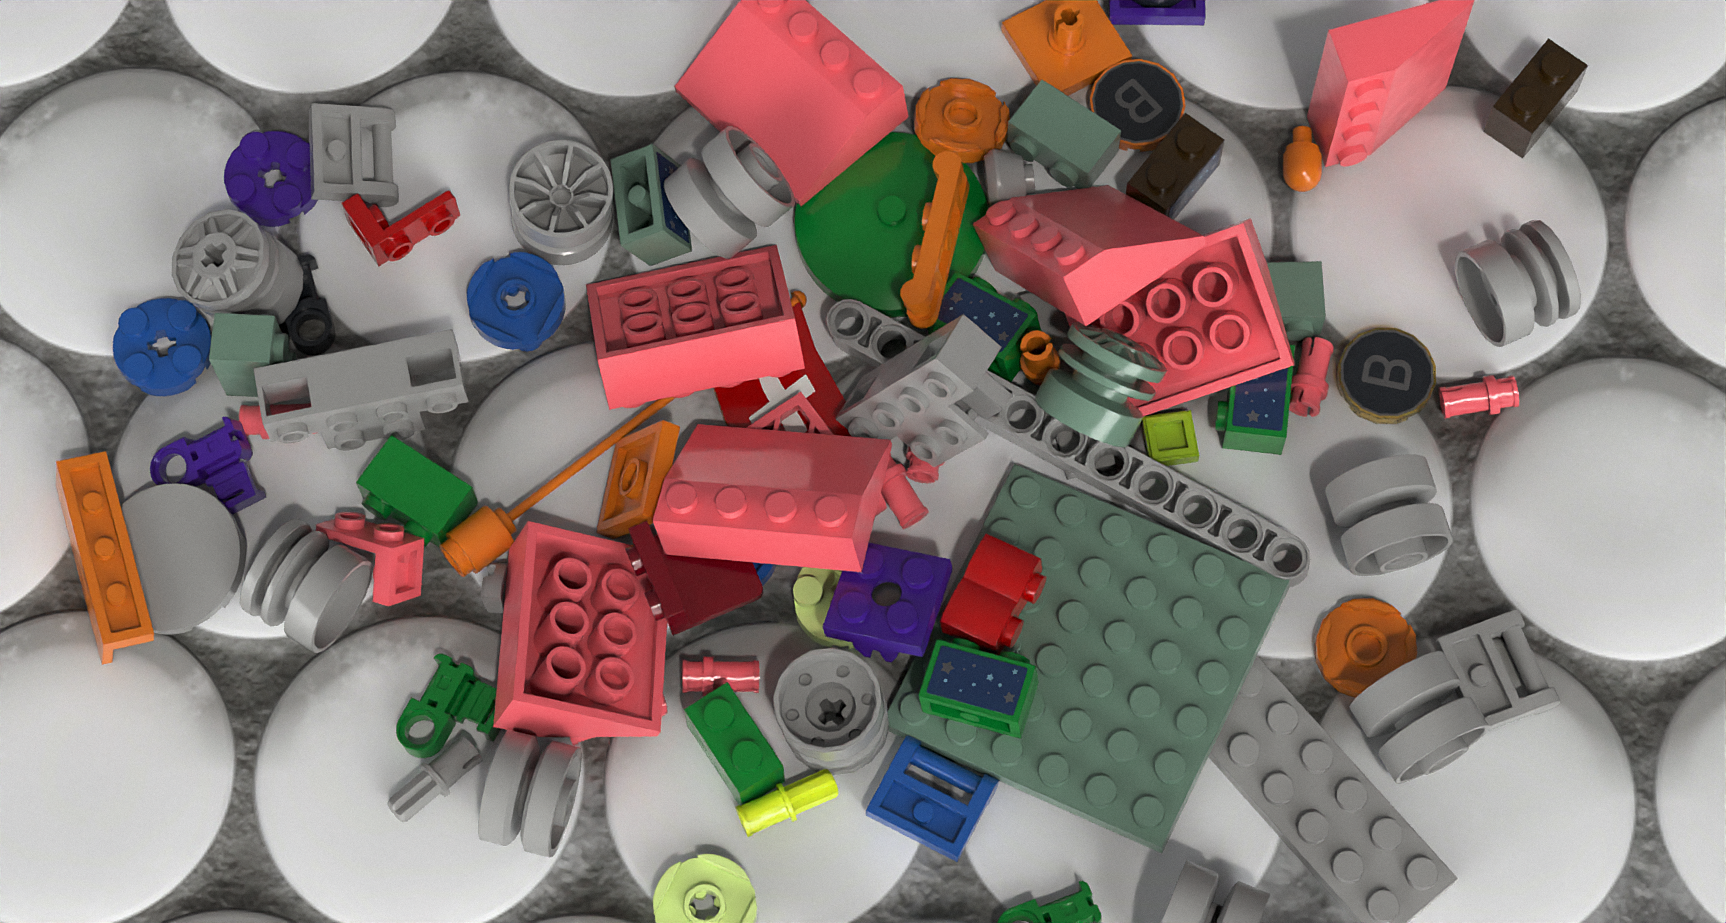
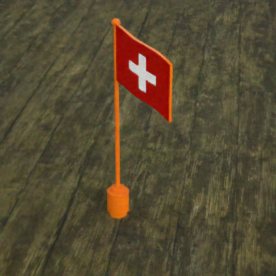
(488, 532)

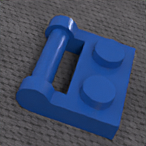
(924, 811)

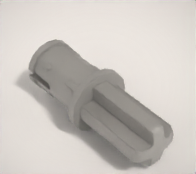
(435, 779)

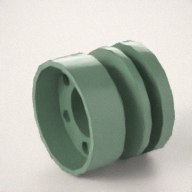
(1097, 391)

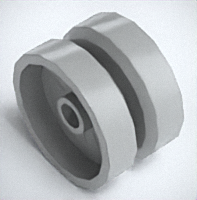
(529, 793)

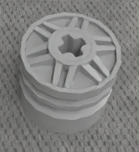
(236, 267)
(1517, 283)
(306, 585)
(839, 684)

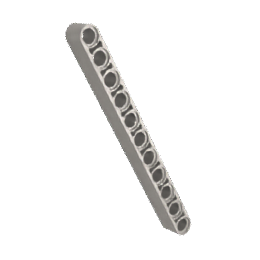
(1124, 486)

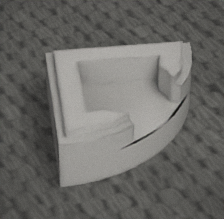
(494, 587)

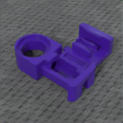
(214, 462)

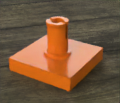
(1065, 43)
(637, 478)

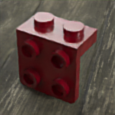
(690, 588)

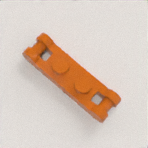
(933, 258)

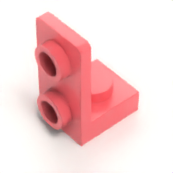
(397, 555)

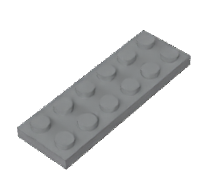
(1325, 806)

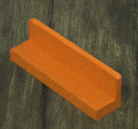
(103, 554)

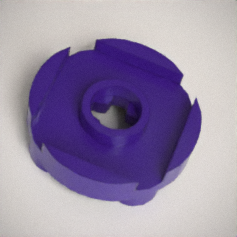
(252, 160)

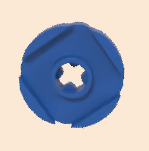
(523, 327)
(142, 328)

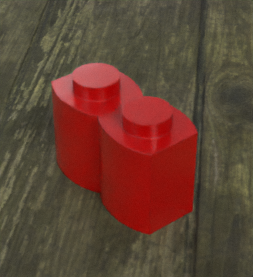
(993, 595)

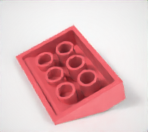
(1381, 76)
(794, 90)
(1083, 247)
(1207, 320)
(694, 327)
(772, 497)
(578, 640)

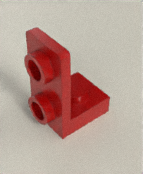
(396, 241)

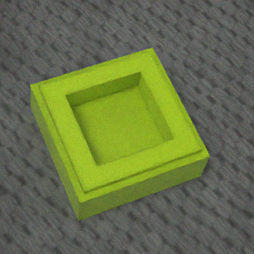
(1170, 438)

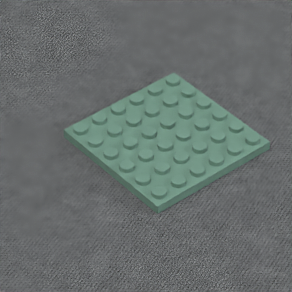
(1131, 653)

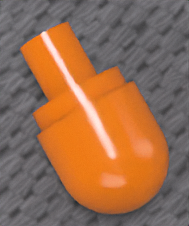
(1302, 161)

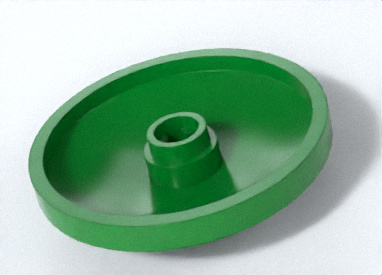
(868, 220)

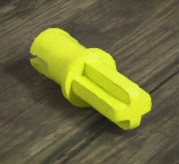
(787, 802)

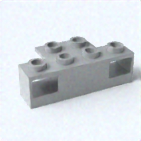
(362, 391)
(917, 393)

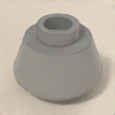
(1006, 176)

